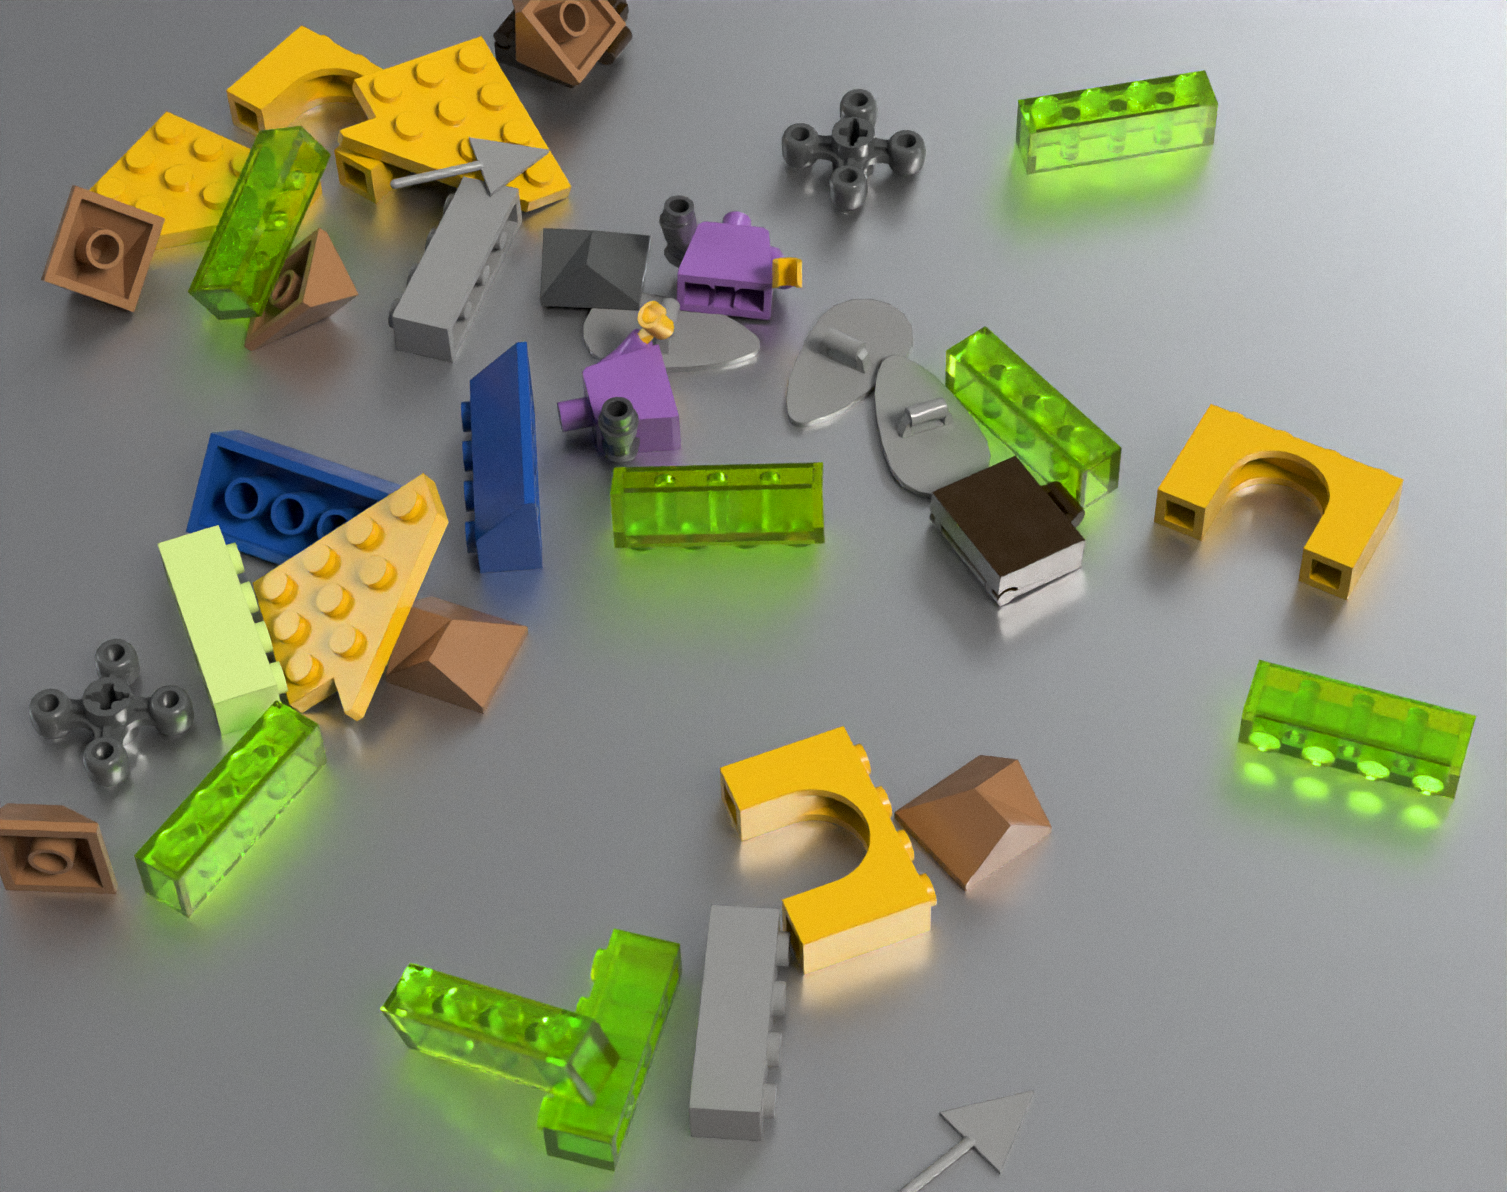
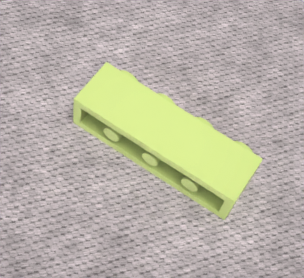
(220, 627)

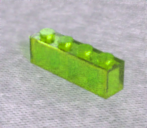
(1116, 122)
(259, 223)
(1032, 417)
(718, 505)
(1356, 729)
(231, 808)
(631, 1004)
(501, 1034)

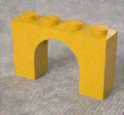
(302, 75)
(1237, 452)
(831, 783)

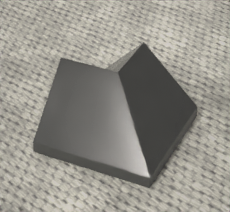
(593, 268)

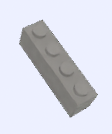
(455, 270)
(736, 1023)

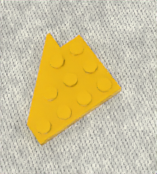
(433, 105)
(180, 176)
(348, 596)

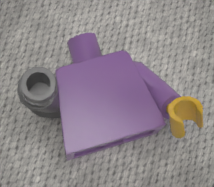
(724, 264)
(629, 395)

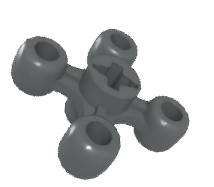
(853, 149)
(111, 712)

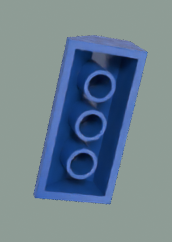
(503, 466)
(276, 496)

